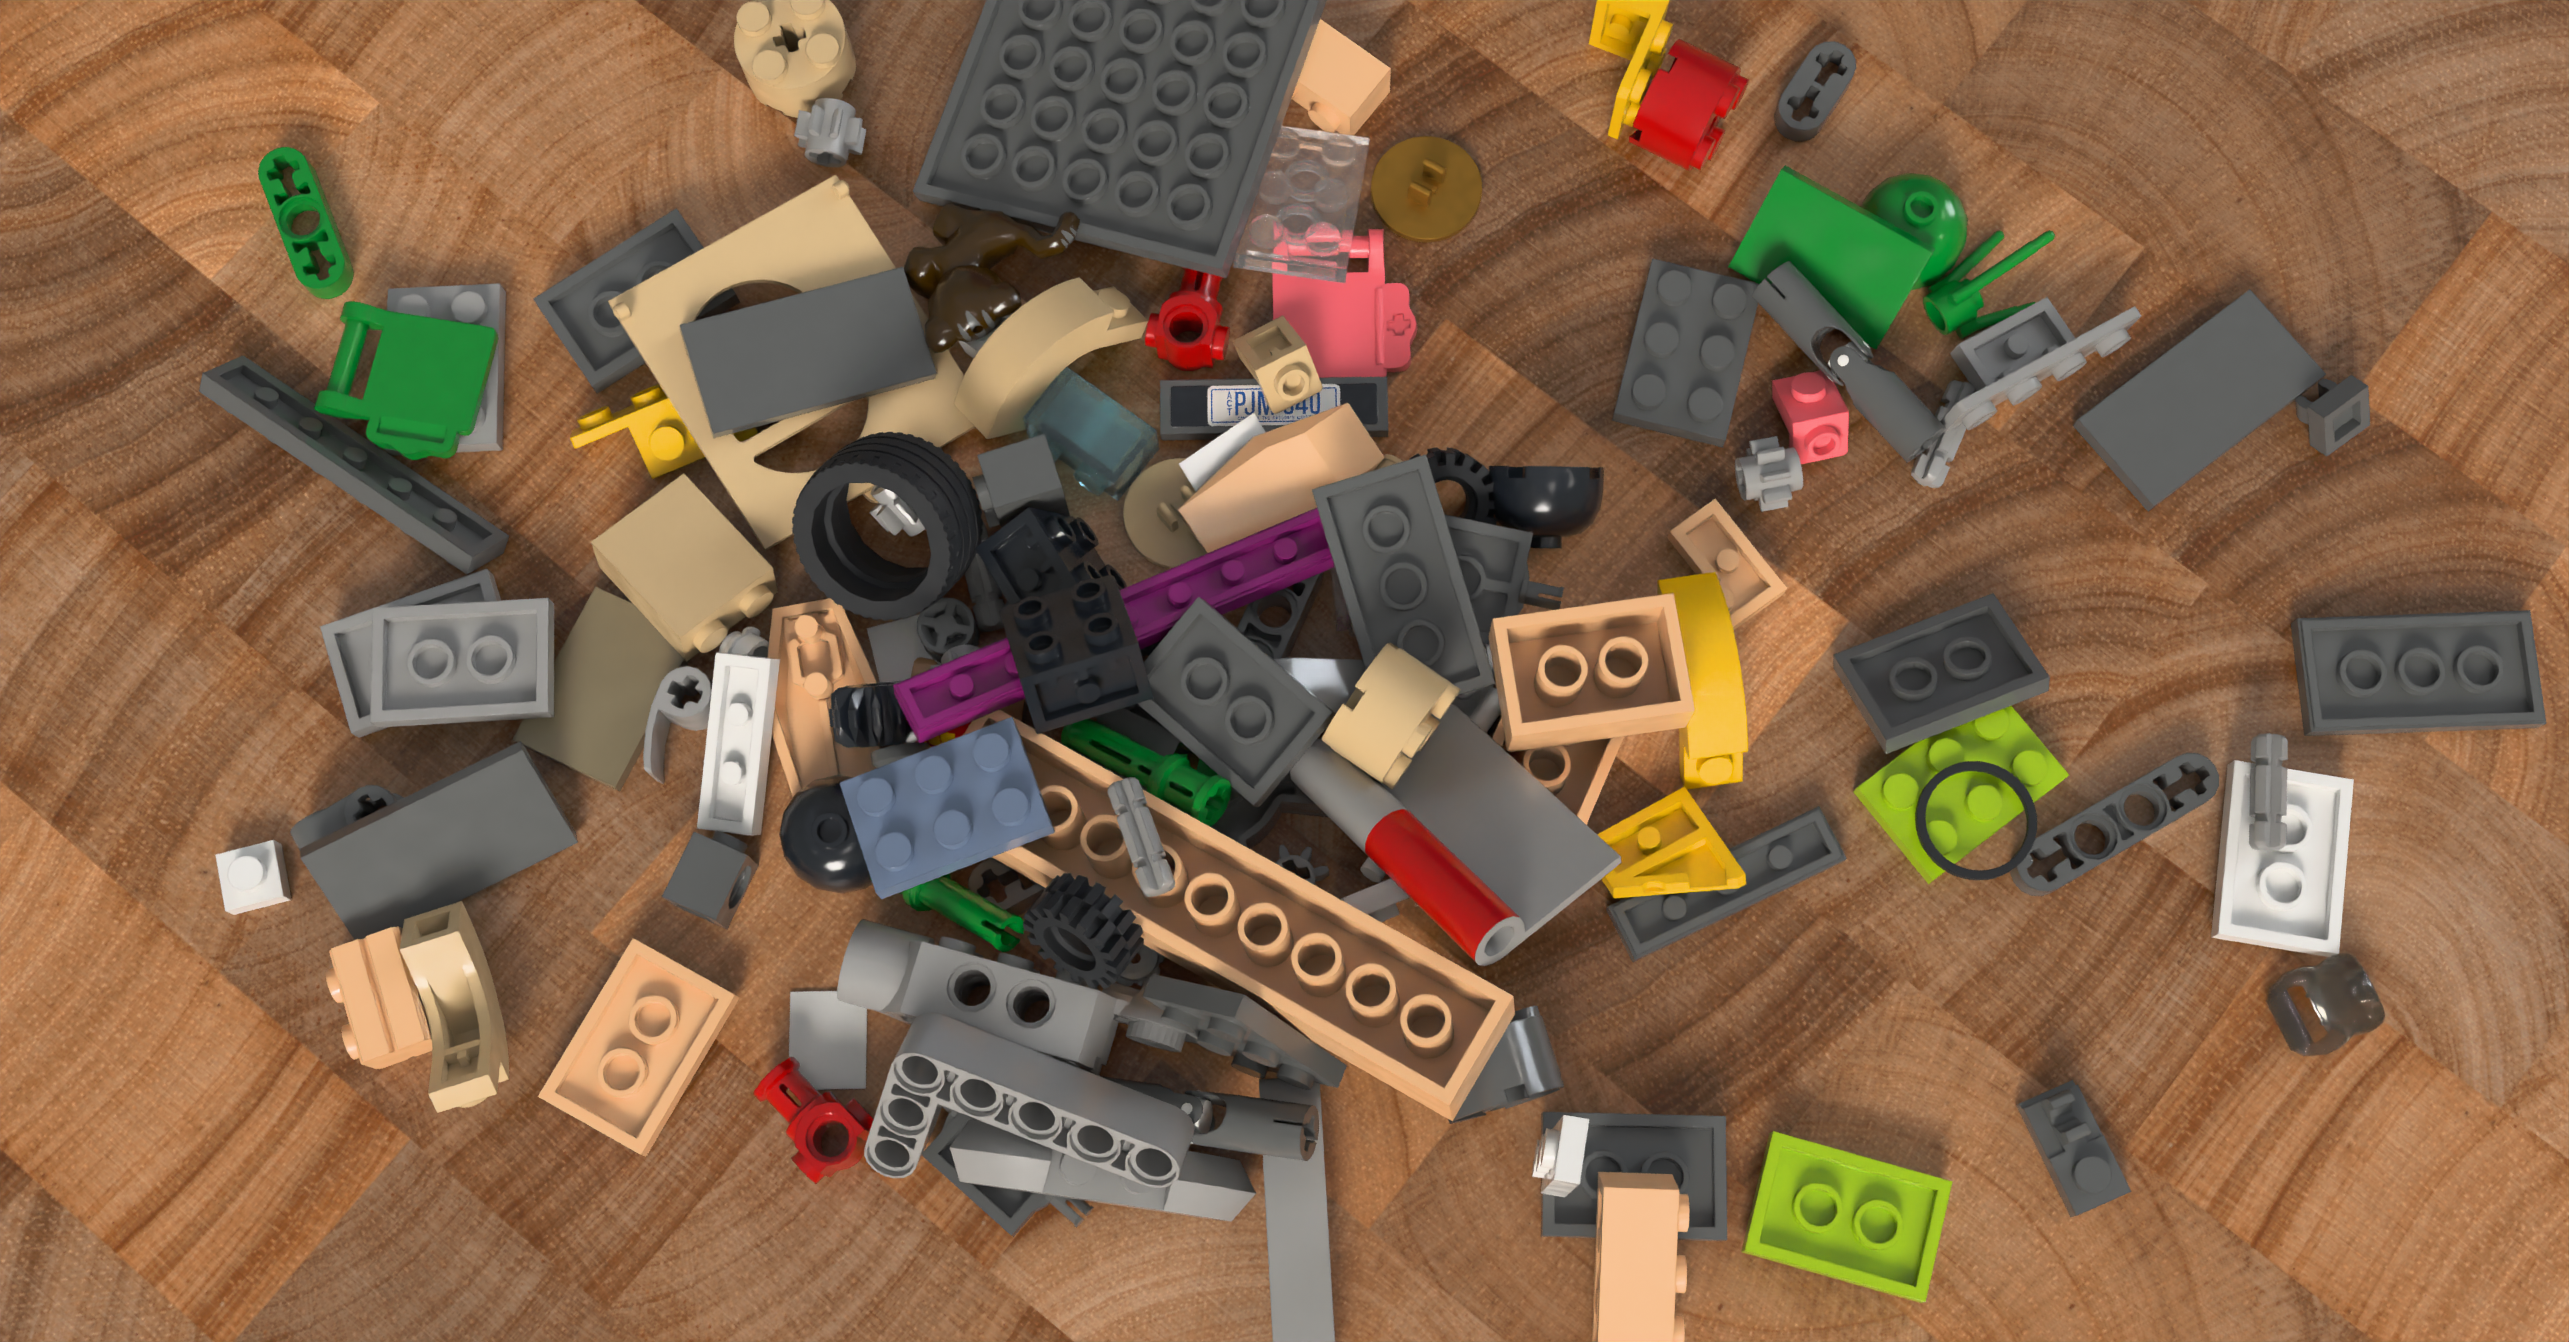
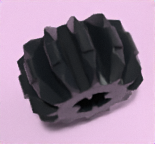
(869, 716)

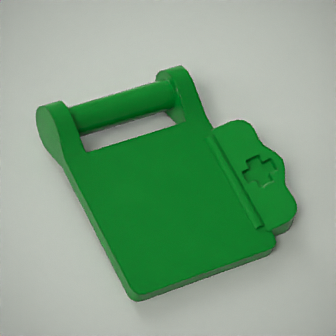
(421, 381)

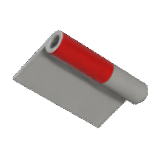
(1464, 835)

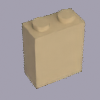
(686, 568)

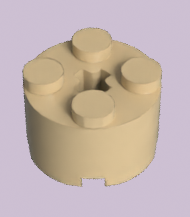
(793, 52)
(1390, 715)

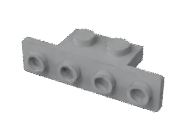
(2023, 351)

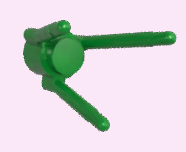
(1955, 304)

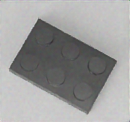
(580, 305)
(1687, 353)
(1940, 673)
(1231, 702)
(1243, 1029)
(1677, 1145)

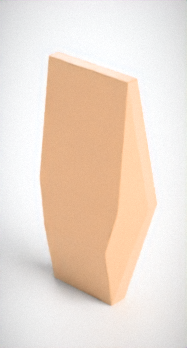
(1276, 475)
(816, 658)

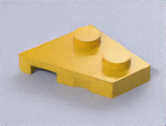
(1669, 851)

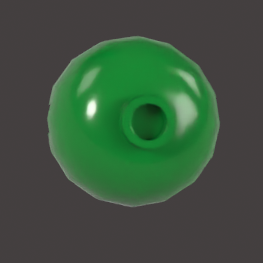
(1926, 211)

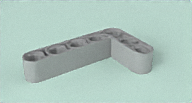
(1023, 1094)

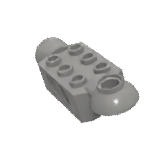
(912, 976)

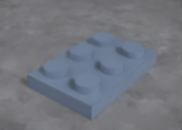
(946, 808)

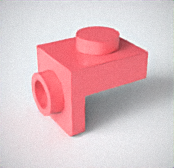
(1812, 415)

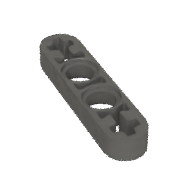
(2113, 822)

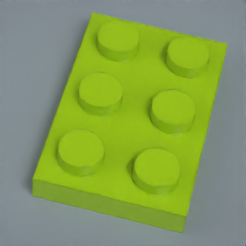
(1968, 804)
(1847, 1217)

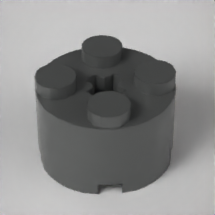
(1517, 1070)

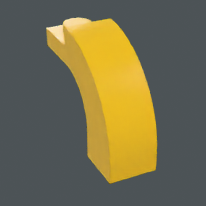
(1717, 732)

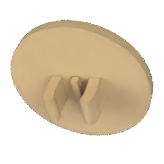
(1153, 516)

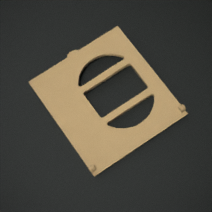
(804, 247)

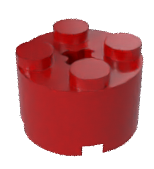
(1686, 105)

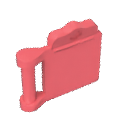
(1351, 325)

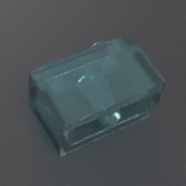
(1092, 434)

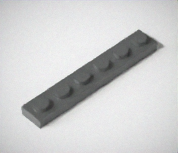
(354, 464)

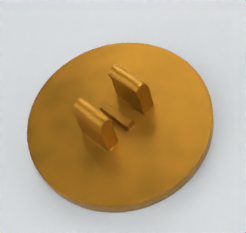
(1426, 189)

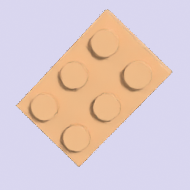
(639, 1047)

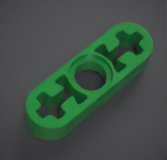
(288, 207)

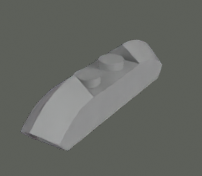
(996, 1158)

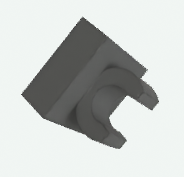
(2337, 413)

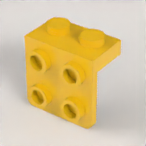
(1636, 33)

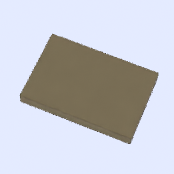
(603, 691)

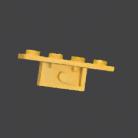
(655, 429)

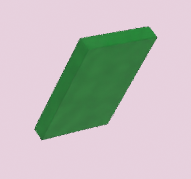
(1841, 249)

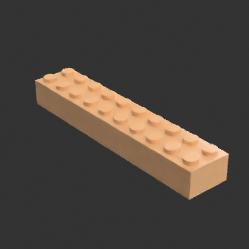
(1272, 936)

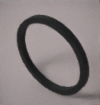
(2004, 775)

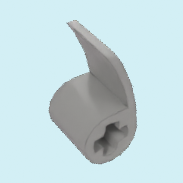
(669, 709)

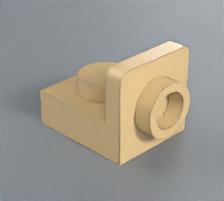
(1279, 364)

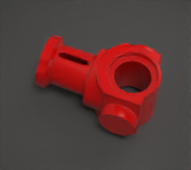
(1194, 310)
(813, 1118)

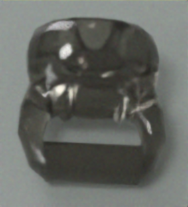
(2339, 996)

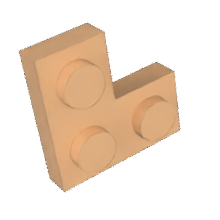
(1716, 544)

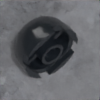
(1546, 500)
(821, 838)

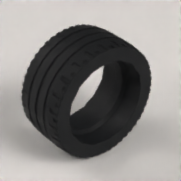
(849, 568)

